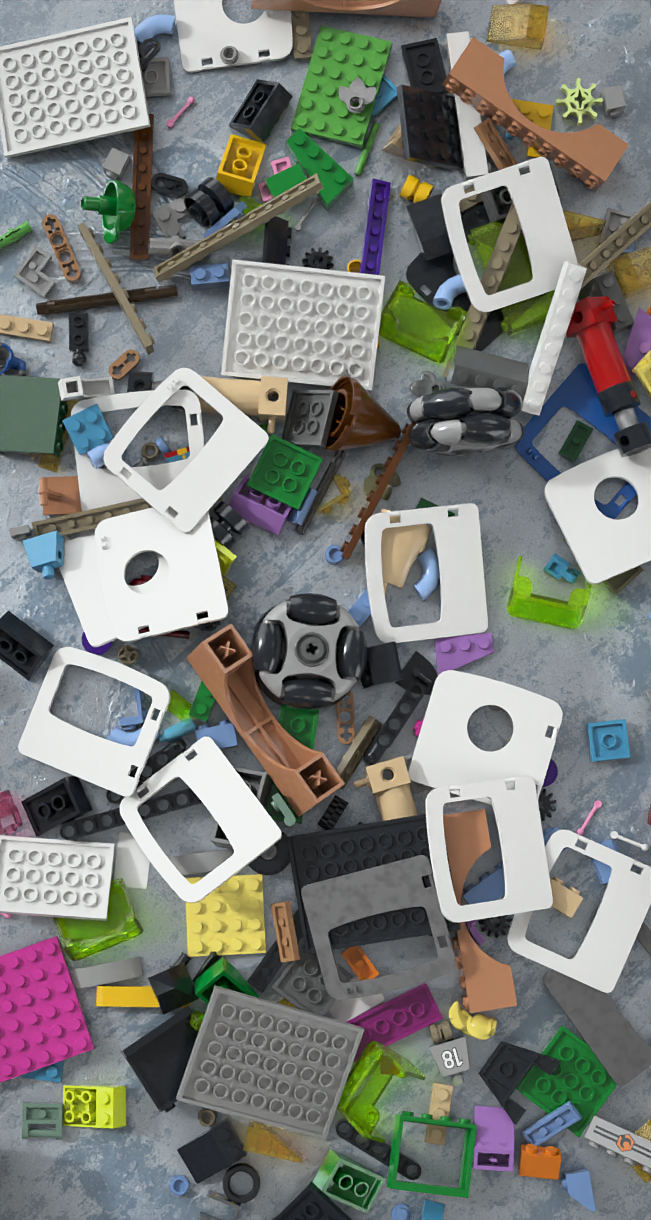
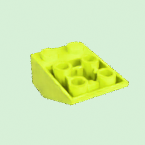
(94, 1106)

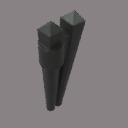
(211, 960)

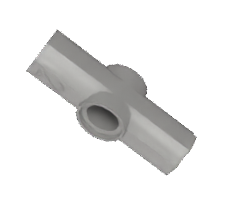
(167, 246)

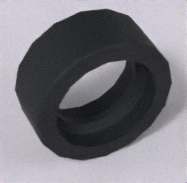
(241, 1198)

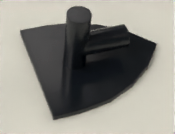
(418, 671)

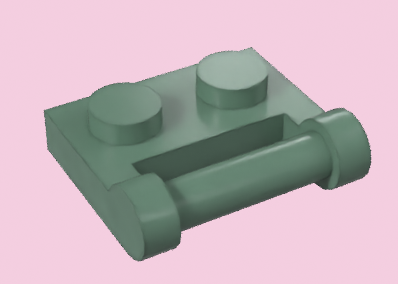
(279, 805)
(42, 1114)

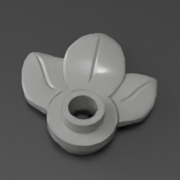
(357, 94)

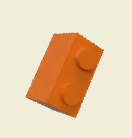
(539, 1161)

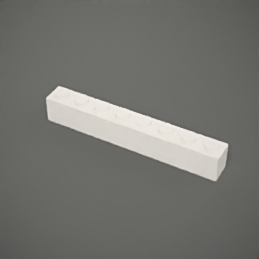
(472, 148)
(552, 336)

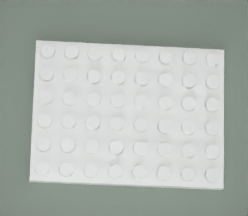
(71, 88)
(302, 323)

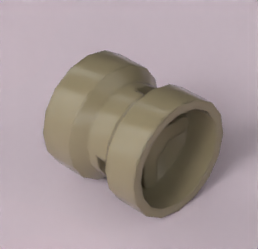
(436, 1032)

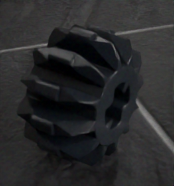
(314, 256)
(547, 805)
(501, 925)

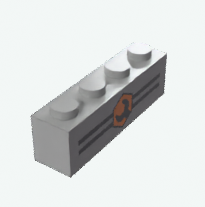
(619, 1143)

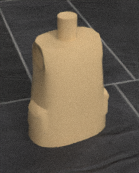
(400, 549)

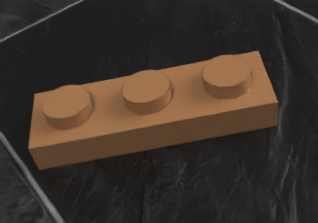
(494, 144)
(285, 931)

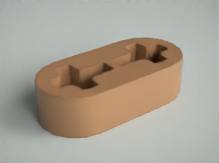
(130, 366)

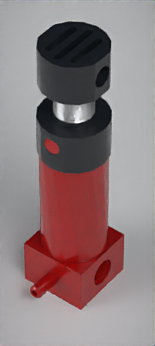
(608, 371)

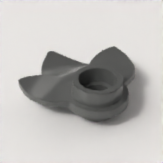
(426, 384)

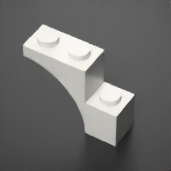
(84, 389)

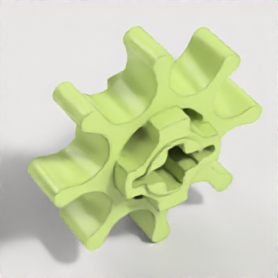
(584, 98)

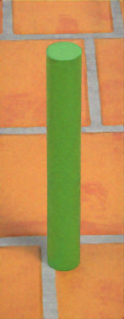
(367, 148)

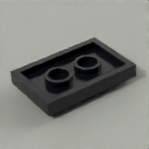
(424, 65)

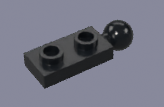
(78, 337)

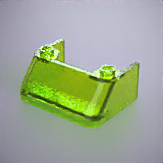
(543, 609)
(368, 1082)

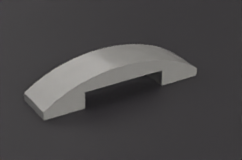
(200, 861)
(107, 973)

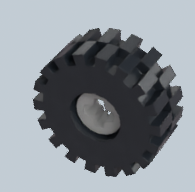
(276, 862)

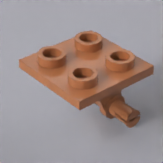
(60, 495)

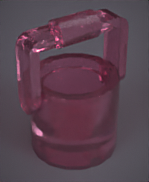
(8, 808)

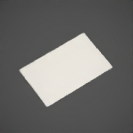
(131, 862)
(347, 1009)

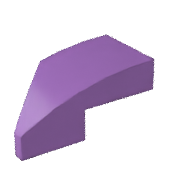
(473, 931)

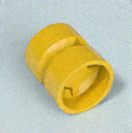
(415, 189)

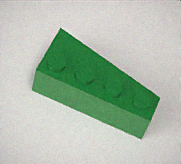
(316, 160)

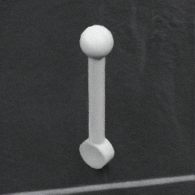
(614, 835)

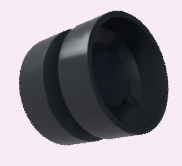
(208, 202)
(228, 522)

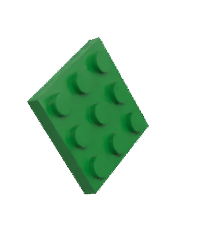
(285, 472)

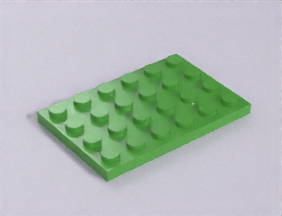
(337, 62)

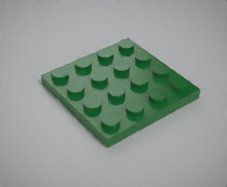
(575, 1079)

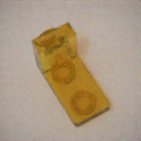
(342, 485)

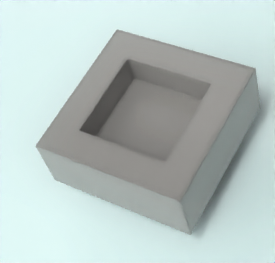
(20, 533)

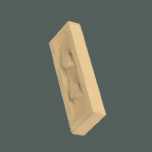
(26, 328)
(439, 1106)

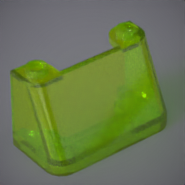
(419, 324)
(87, 937)

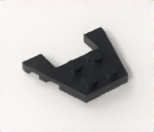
(507, 1069)

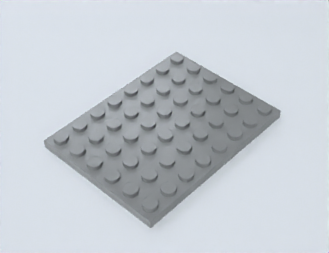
(269, 1063)

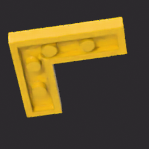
(537, 113)

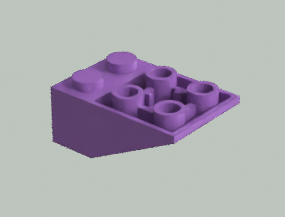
(493, 1139)

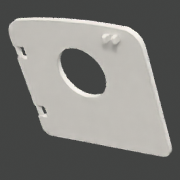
(207, 30)
(600, 543)
(193, 579)
(85, 589)
(449, 758)

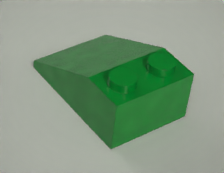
(222, 975)
(348, 1181)

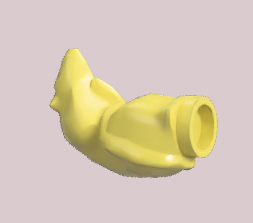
(476, 1026)

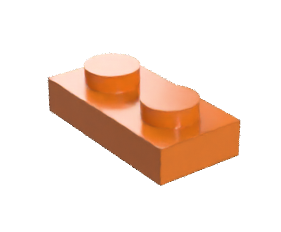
(359, 963)

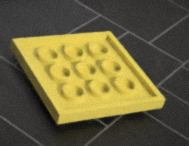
(228, 918)

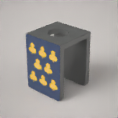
(221, 1198)

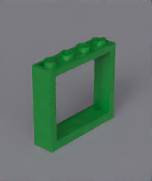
(466, 1162)

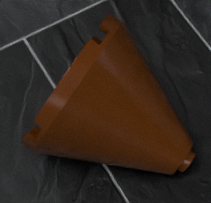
(359, 419)

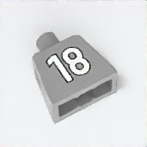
(451, 1058)

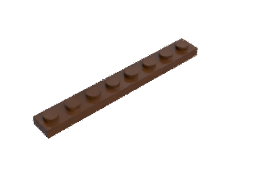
(142, 189)
(374, 496)

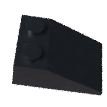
(430, 227)
(56, 805)
(212, 1151)

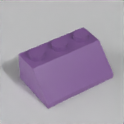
(248, 505)

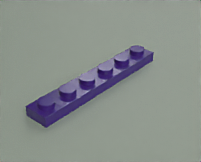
(375, 227)

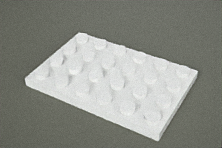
(55, 877)

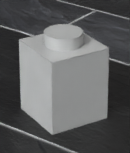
(613, 100)
(116, 164)

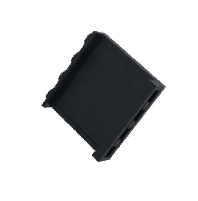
(162, 1058)

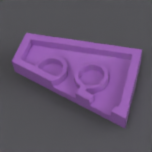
(639, 341)
(461, 650)

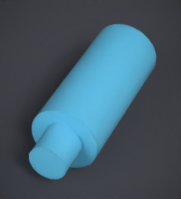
(177, 730)

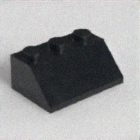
(261, 110)
(275, 241)
(22, 646)

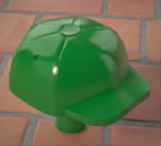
(115, 207)

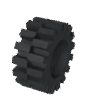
(333, 813)

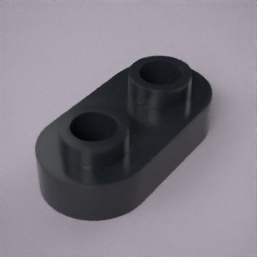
(170, 184)

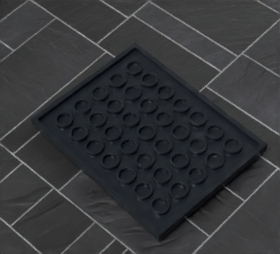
(354, 849)

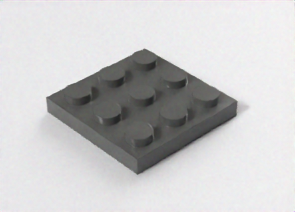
(310, 417)
(304, 984)

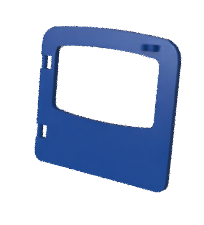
(581, 397)

